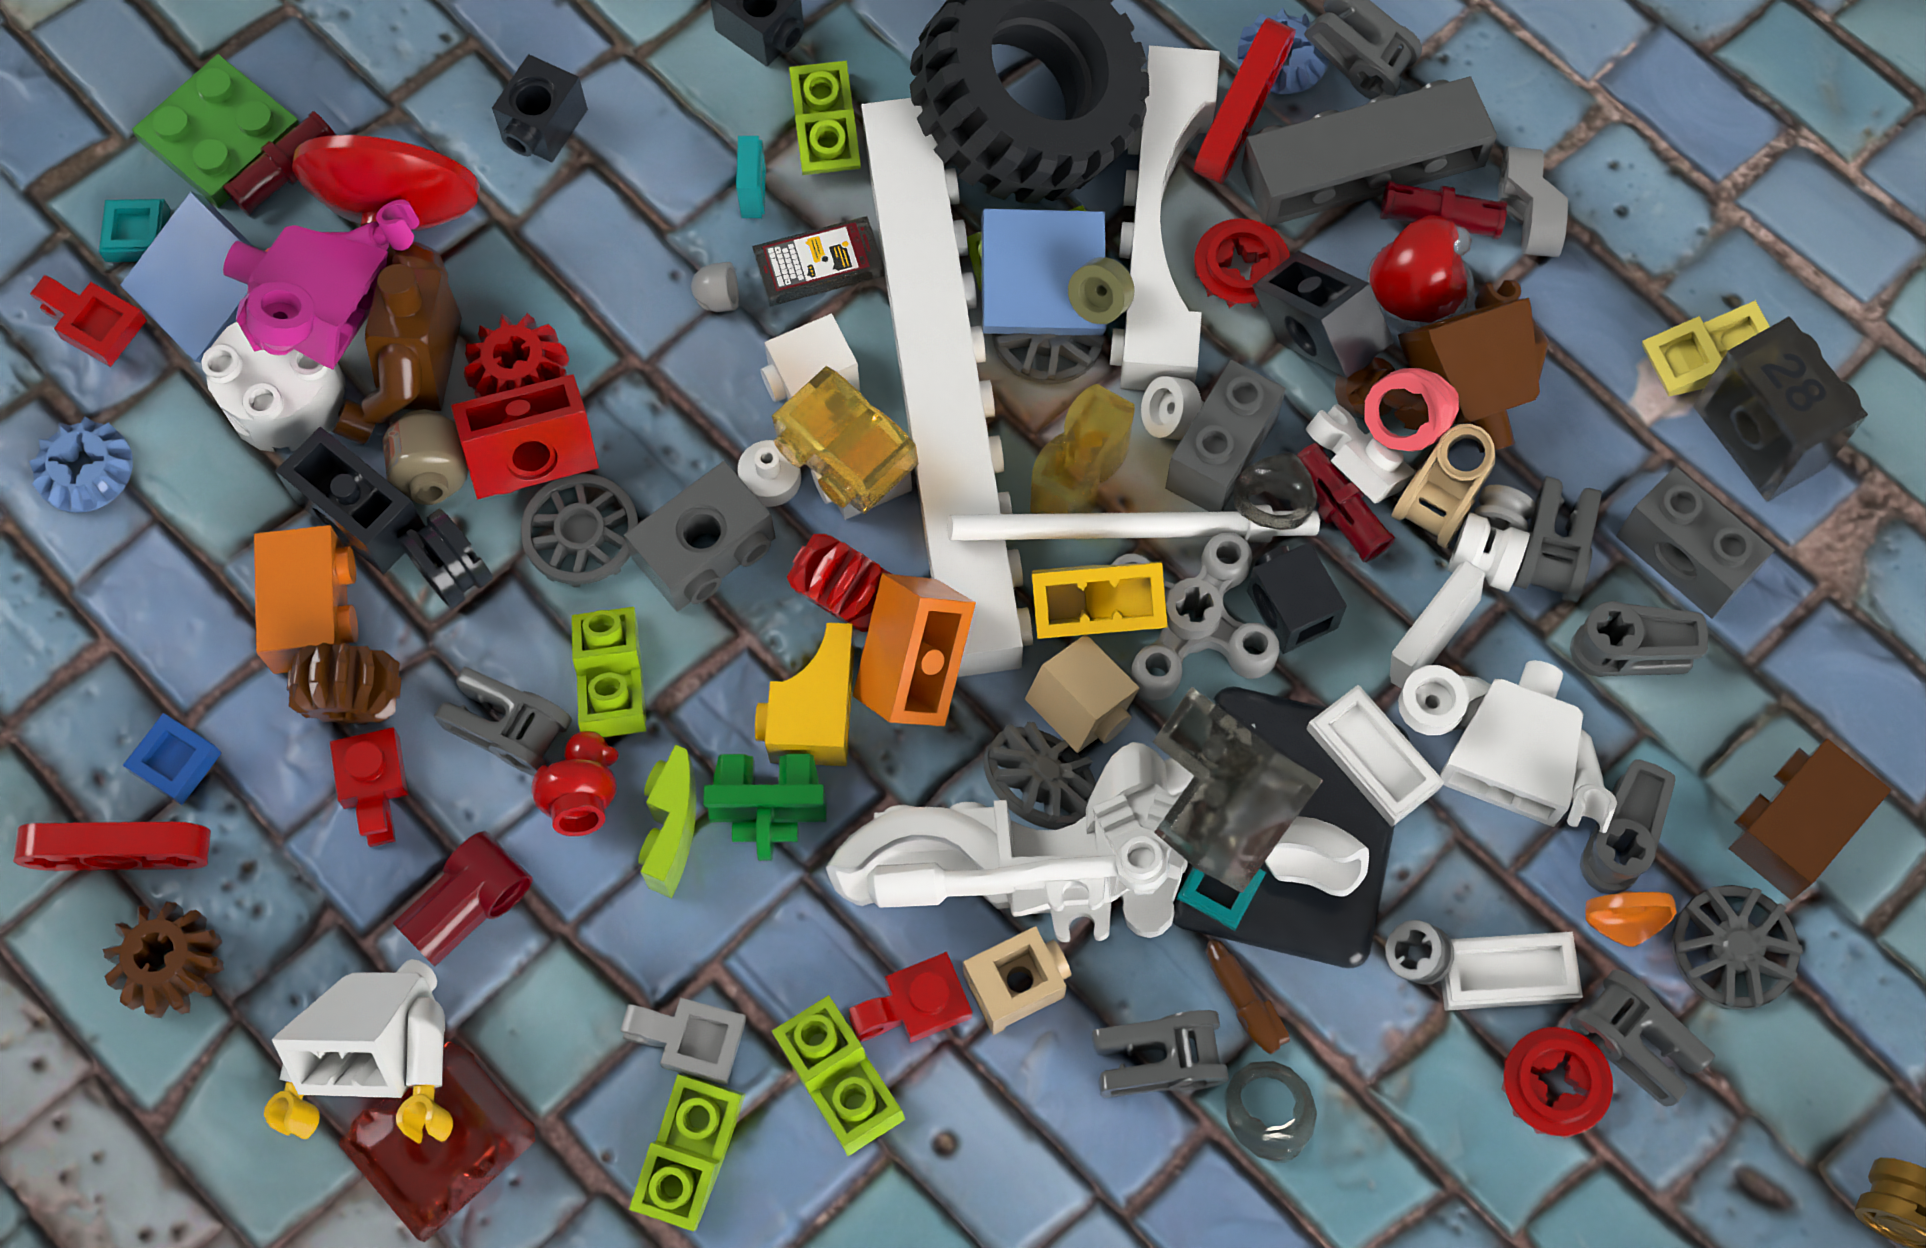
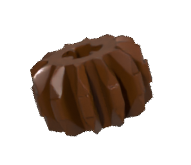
(344, 684)
(142, 954)

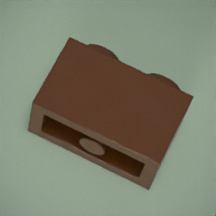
(1808, 818)

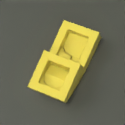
(1693, 350)

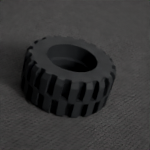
(996, 137)

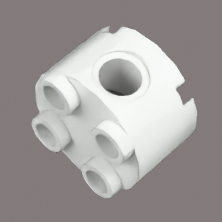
(272, 396)

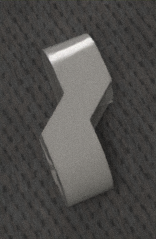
(1533, 201)

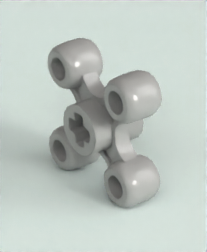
(1216, 629)

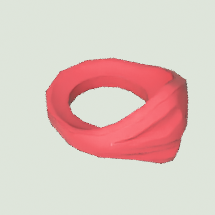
(1438, 395)

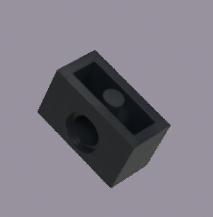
(1323, 313)
(350, 498)

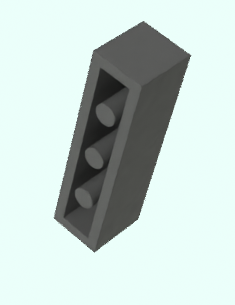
(1358, 150)

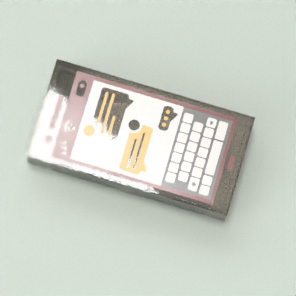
(818, 261)

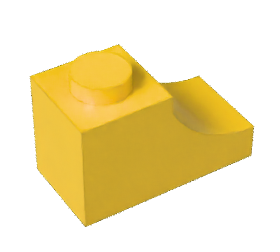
(1099, 599)
(814, 706)

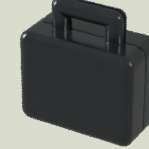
(1291, 914)

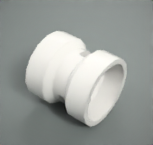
(1503, 548)

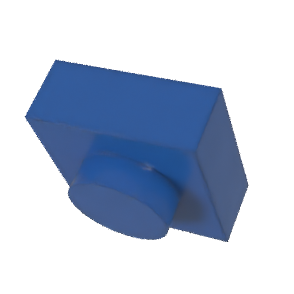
(172, 759)

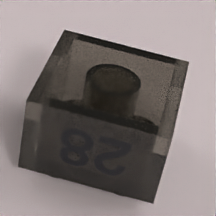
(1779, 408)

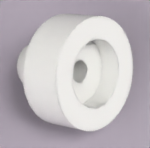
(1170, 407)
(769, 474)

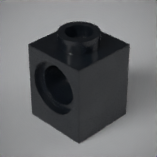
(760, 36)
(534, 89)
(1295, 596)

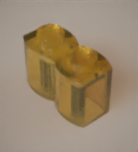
(844, 441)
(1084, 456)

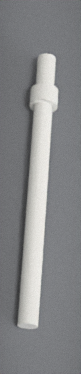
(1119, 526)

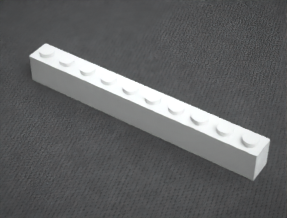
(941, 378)

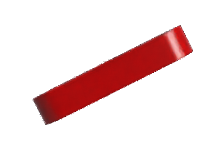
(1244, 100)
(112, 846)

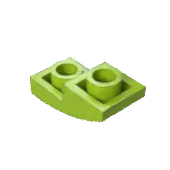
(824, 118)
(608, 672)
(673, 804)
(838, 1075)
(687, 1152)

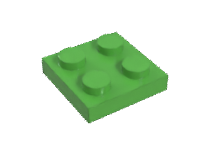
(214, 127)

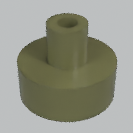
(1101, 290)

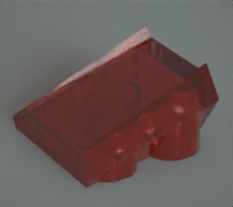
(437, 1178)

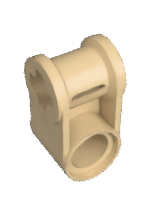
(1445, 486)

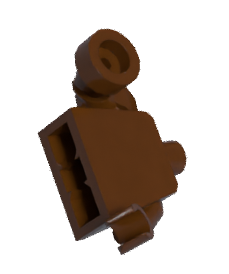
(407, 341)
(1485, 354)

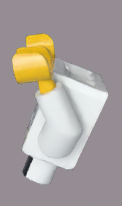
(366, 1041)

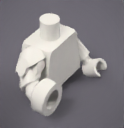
(1516, 745)

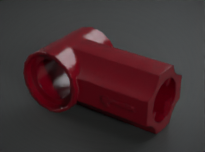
(476, 885)

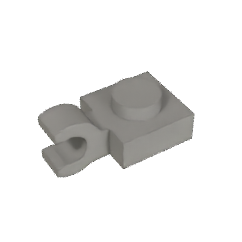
(696, 1040)

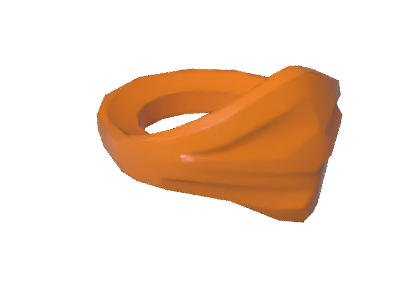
(1630, 915)

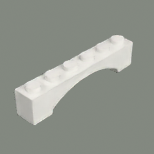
(1159, 329)

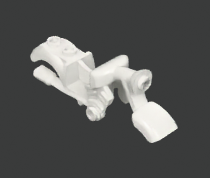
(1074, 871)

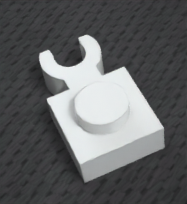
(1365, 461)

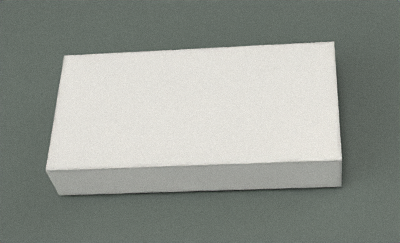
(1437, 622)
(1375, 755)
(1512, 971)

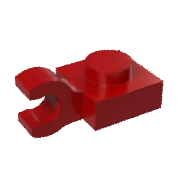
(90, 321)
(366, 776)
(921, 999)

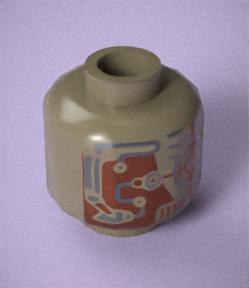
(424, 454)

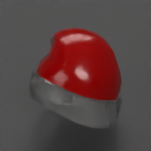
(1423, 274)

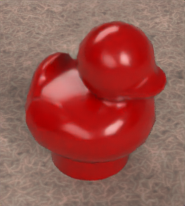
(577, 788)

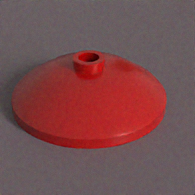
(364, 173)

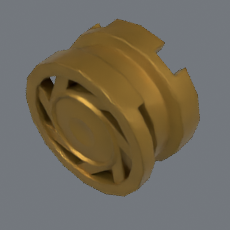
(1895, 1202)

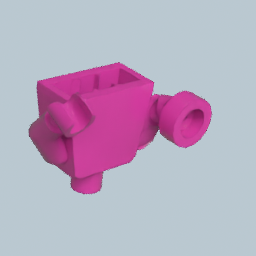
(314, 284)

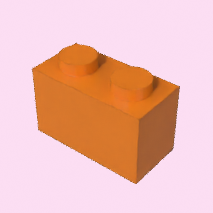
(301, 593)
(913, 650)

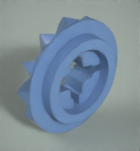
(1306, 62)
(97, 482)

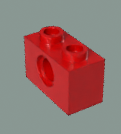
(525, 436)

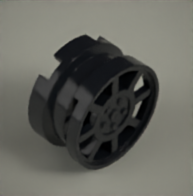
(447, 547)

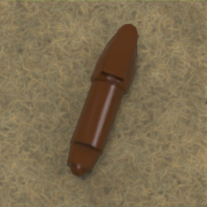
(1255, 1016)

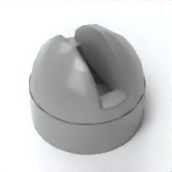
(716, 287)

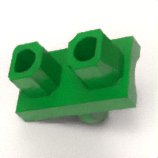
(765, 811)

